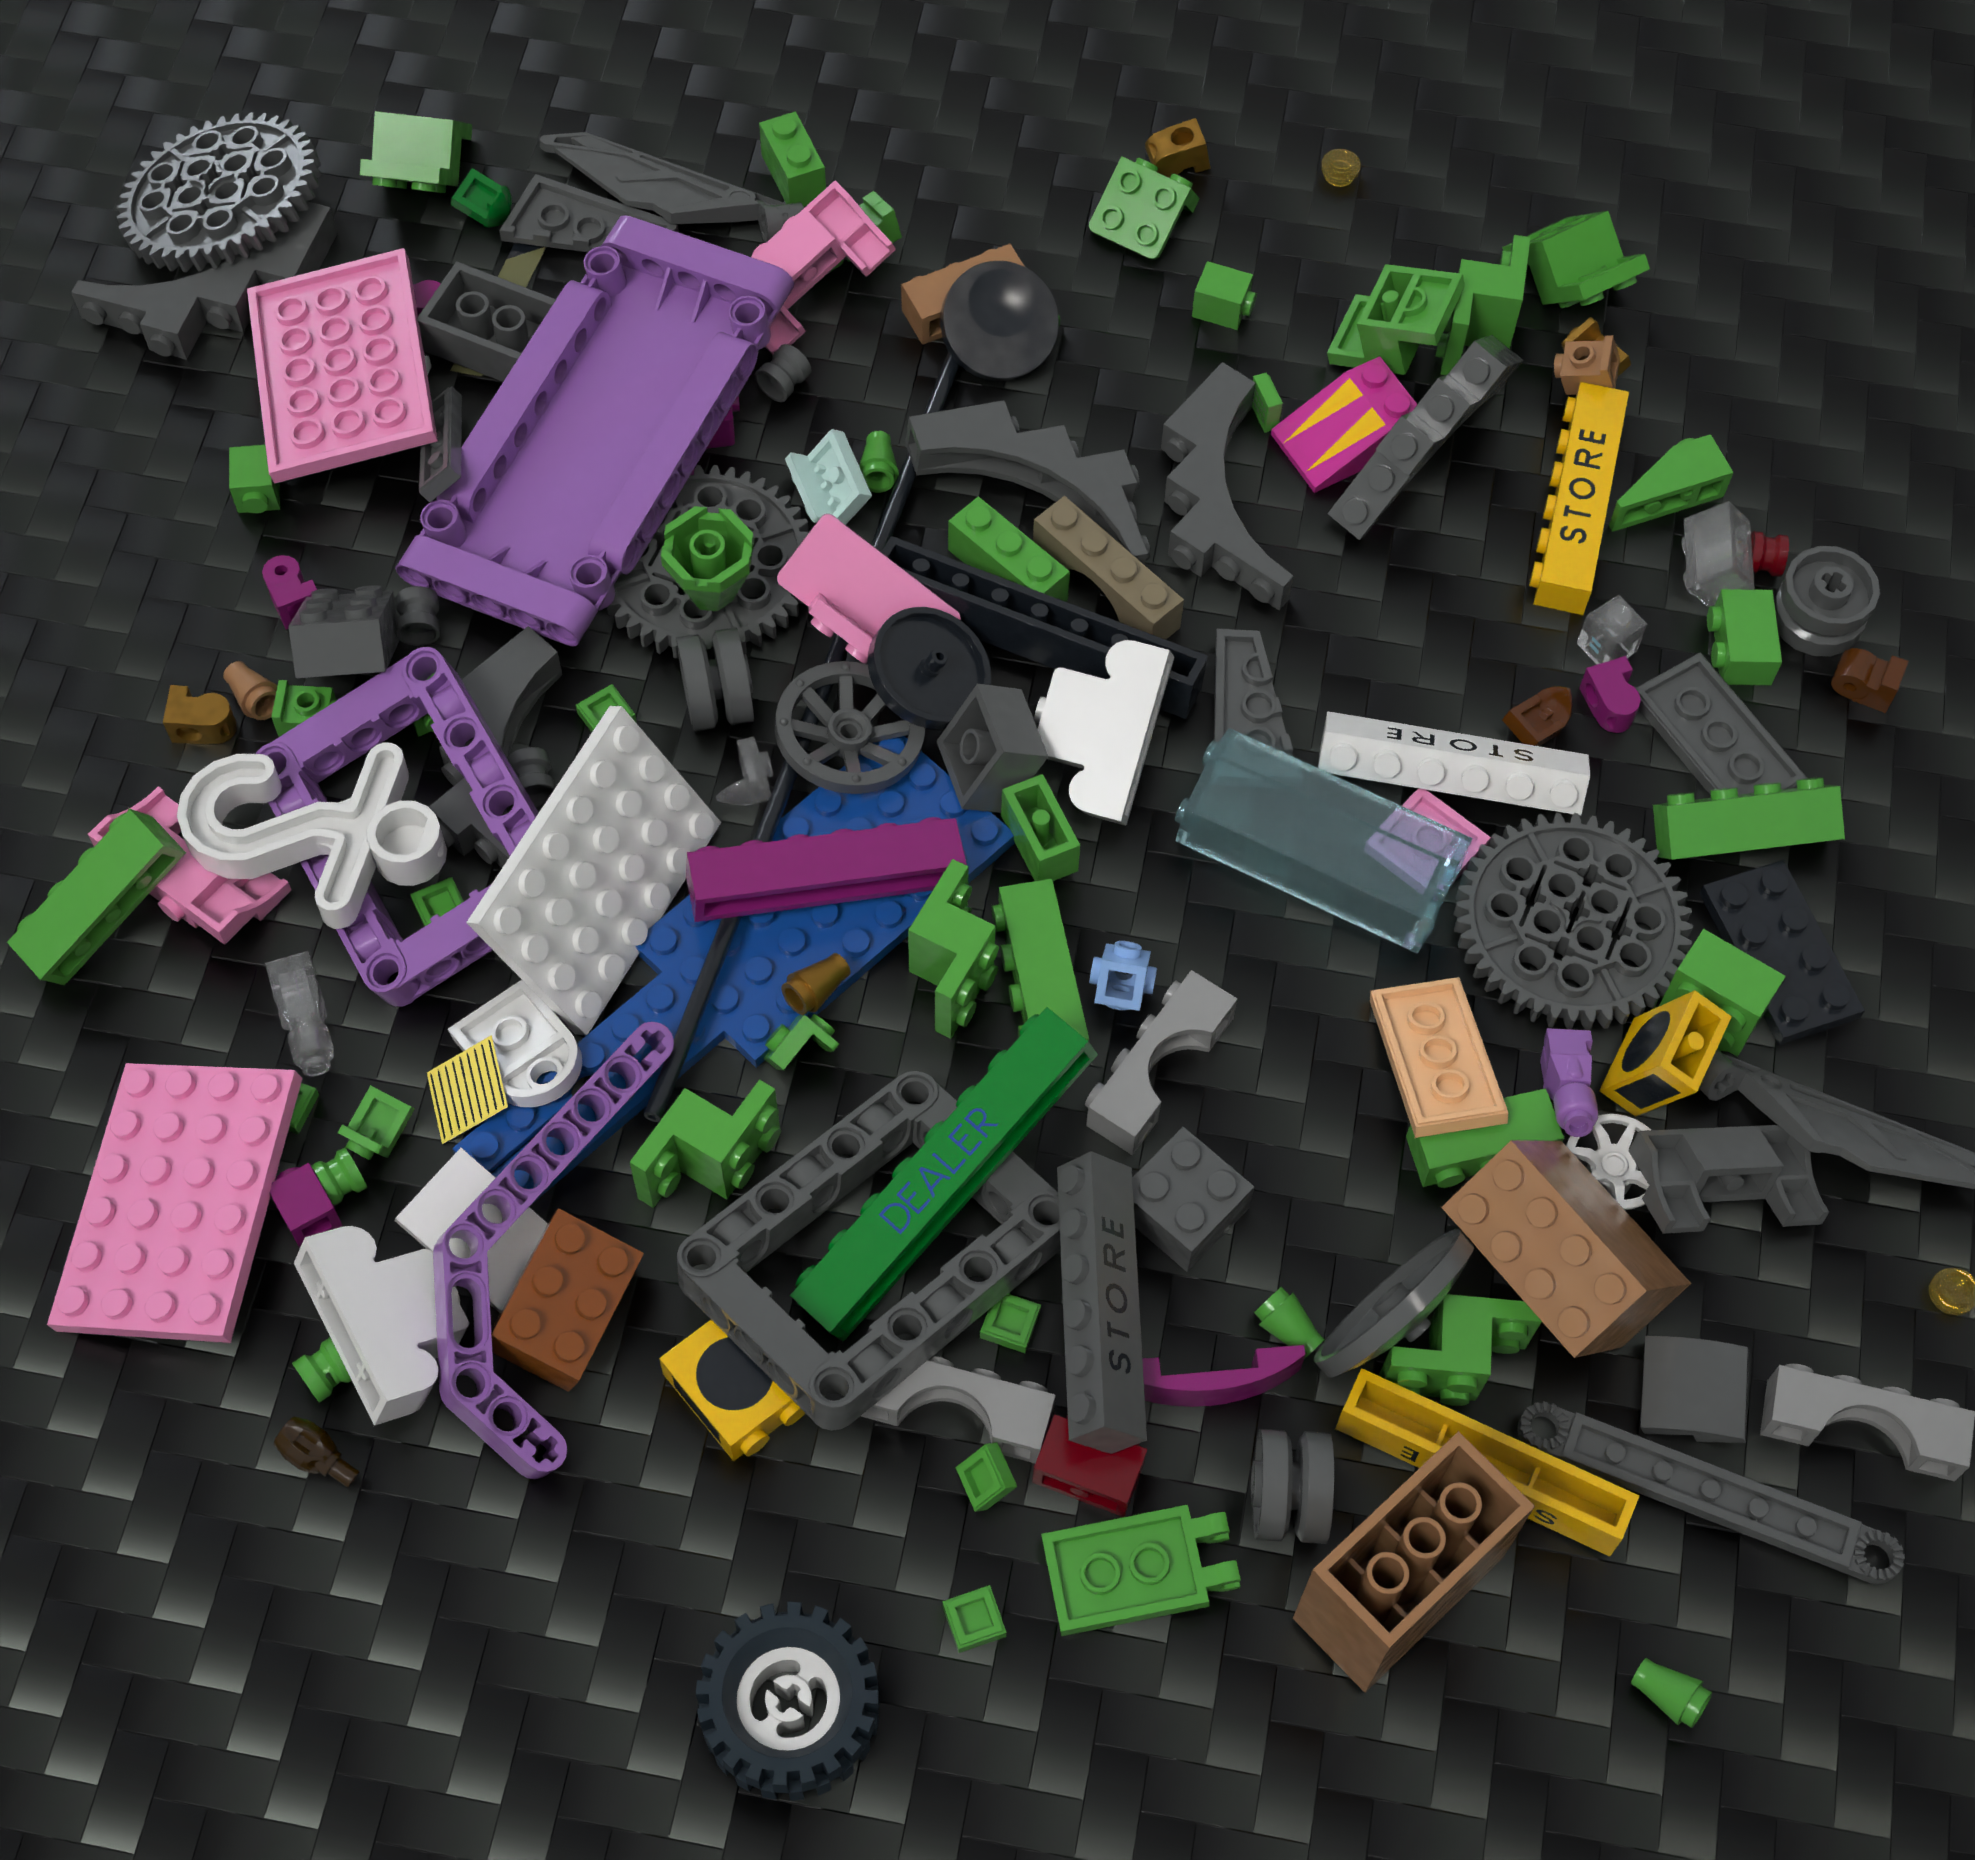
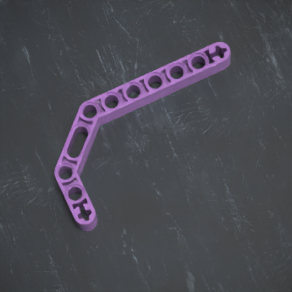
(482, 1235)

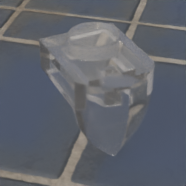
(756, 770)

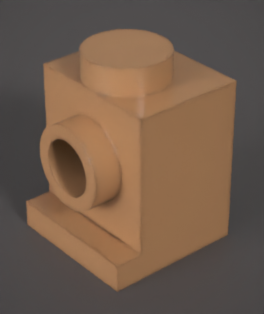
(1588, 363)

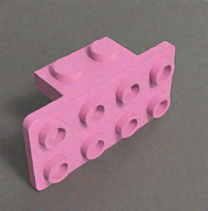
(851, 585)

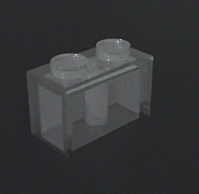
(1717, 552)

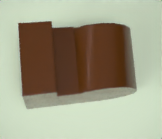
(1868, 678)

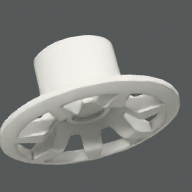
(1612, 1162)

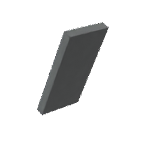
(1714, 729)

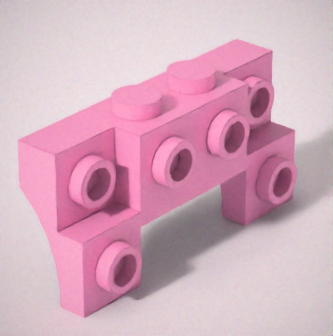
(814, 244)
(197, 894)

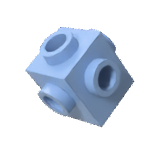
(1118, 989)

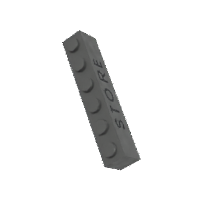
(1101, 1304)

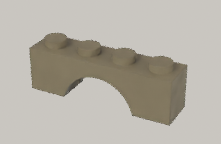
(1131, 587)

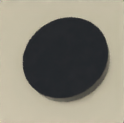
(999, 321)
(926, 665)

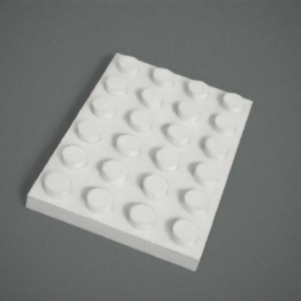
(594, 871)

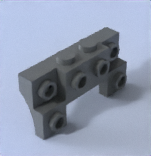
(1725, 1166)

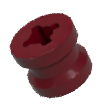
(1769, 553)

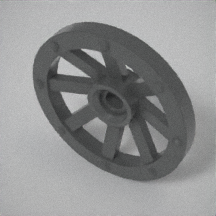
(845, 732)

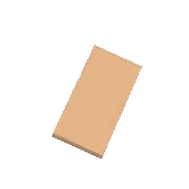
(1438, 1057)

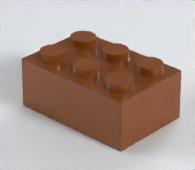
(564, 1300)

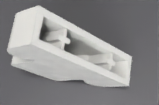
(1105, 726)
(378, 1317)

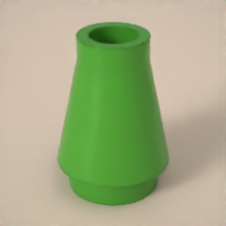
(878, 462)
(1288, 1321)
(1673, 1692)

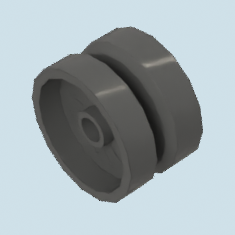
(1825, 600)
(715, 679)
(1298, 1486)

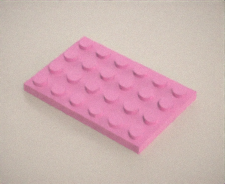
(340, 366)
(176, 1202)

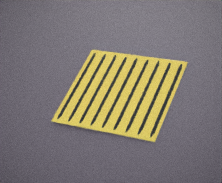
(467, 1089)

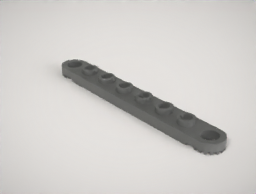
(1713, 1493)

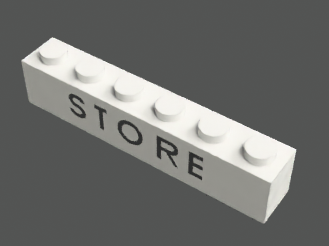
(1454, 763)

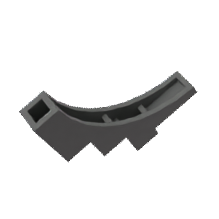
(178, 310)
(1423, 431)
(989, 443)
(1198, 489)
(505, 693)

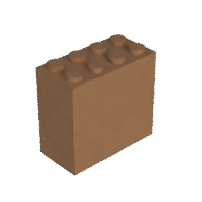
(1565, 1246)
(1411, 1561)

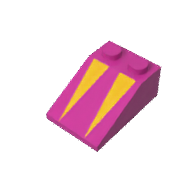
(1343, 424)

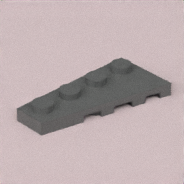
(567, 217)
(1245, 690)

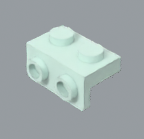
(829, 479)

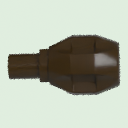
(313, 1451)

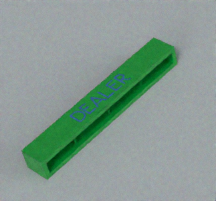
(943, 1173)

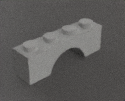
(1191, 1019)
(1011, 1412)
(1929, 1434)

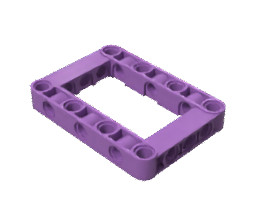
(353, 728)

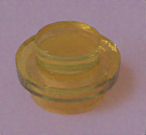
(1340, 167)
(1953, 1291)

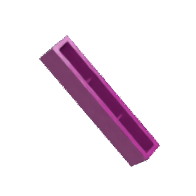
(821, 868)

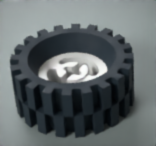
(824, 1659)

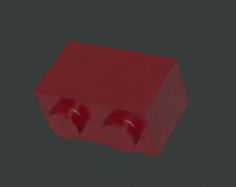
(1086, 1472)

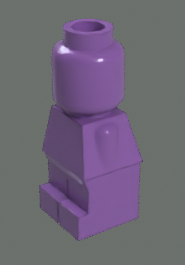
(1567, 1077)

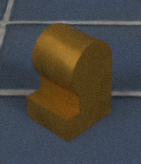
(1178, 149)
(198, 719)

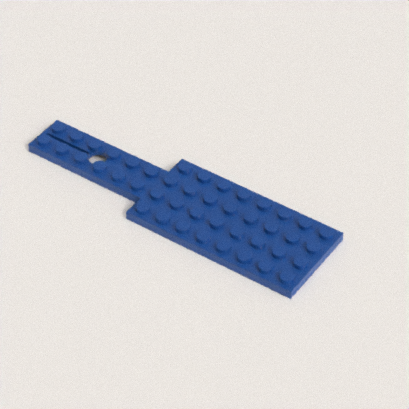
(764, 951)

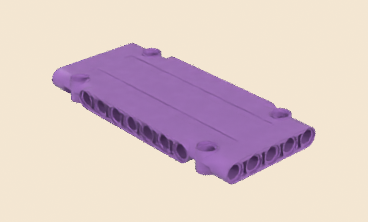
(597, 429)

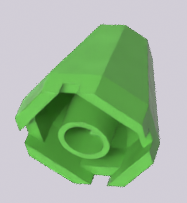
(708, 555)

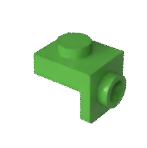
(787, 1042)
(376, 1124)

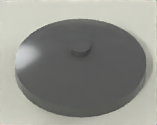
(1396, 1305)

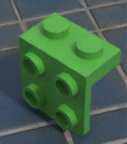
(1141, 207)

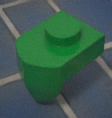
(483, 199)

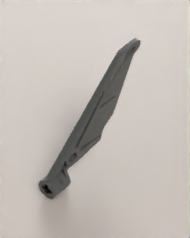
(665, 187)
(1840, 1127)

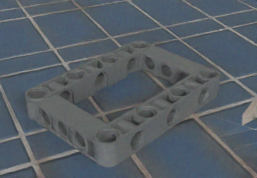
(806, 1189)

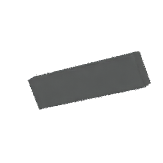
(442, 459)

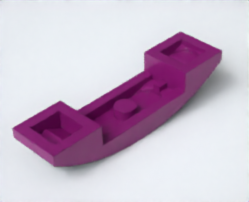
(1212, 1388)

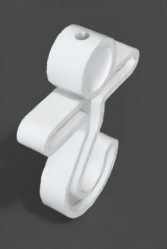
(356, 833)

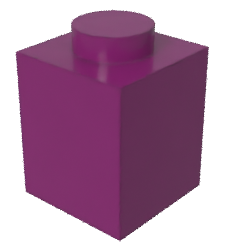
(303, 1203)

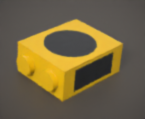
(1665, 1053)
(728, 1391)

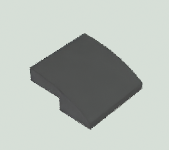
(1695, 1389)

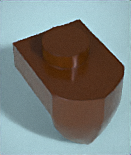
(1541, 716)

